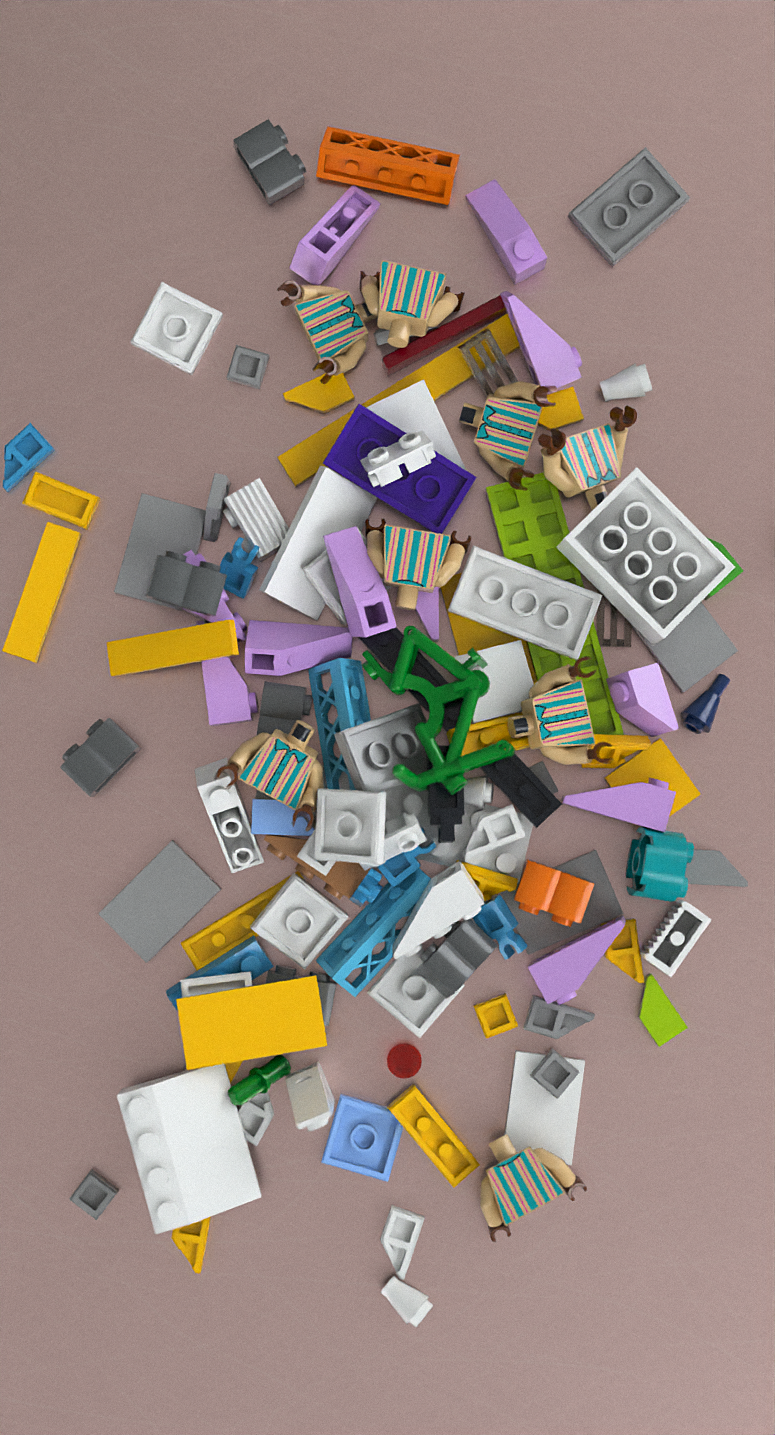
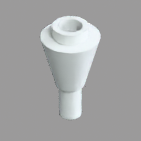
(478, 791)

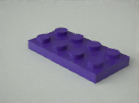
(423, 495)

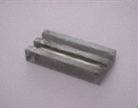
(498, 355)
(613, 641)

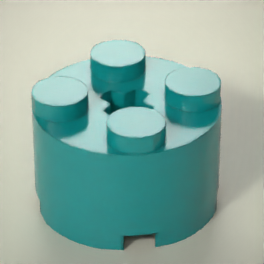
(659, 864)

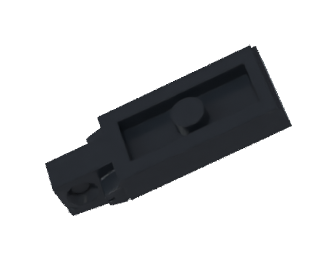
(443, 808)

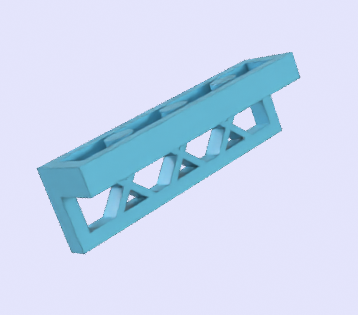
(351, 701)
(372, 926)

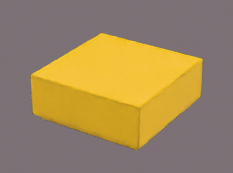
(495, 1015)

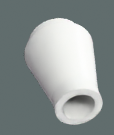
(627, 384)
(407, 1301)

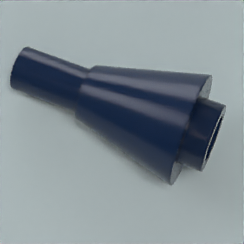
(701, 713)

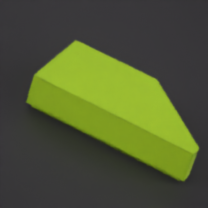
(658, 1013)

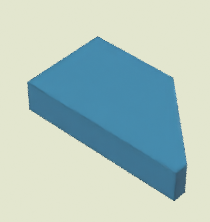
(24, 455)

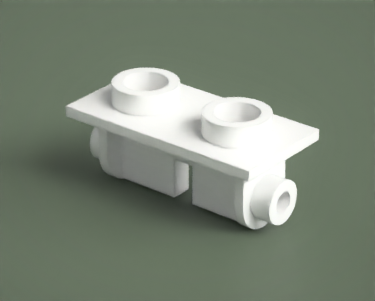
(412, 449)
(402, 836)

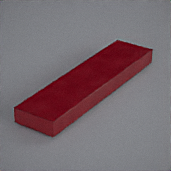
(444, 335)

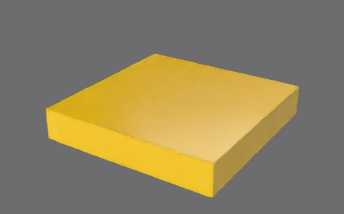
(659, 764)

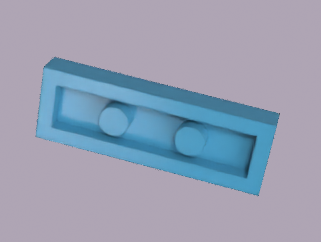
(242, 958)

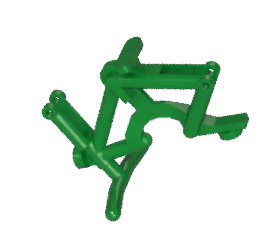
(471, 686)

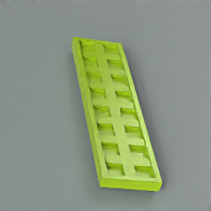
(528, 532)

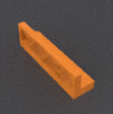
(386, 168)

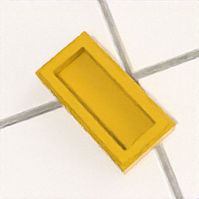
(61, 500)

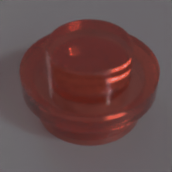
(404, 1060)

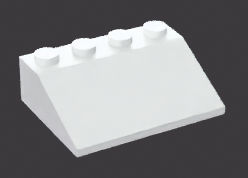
(645, 557)
(188, 1146)

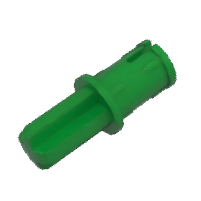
(259, 1080)

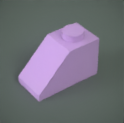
(643, 699)

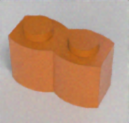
(553, 892)

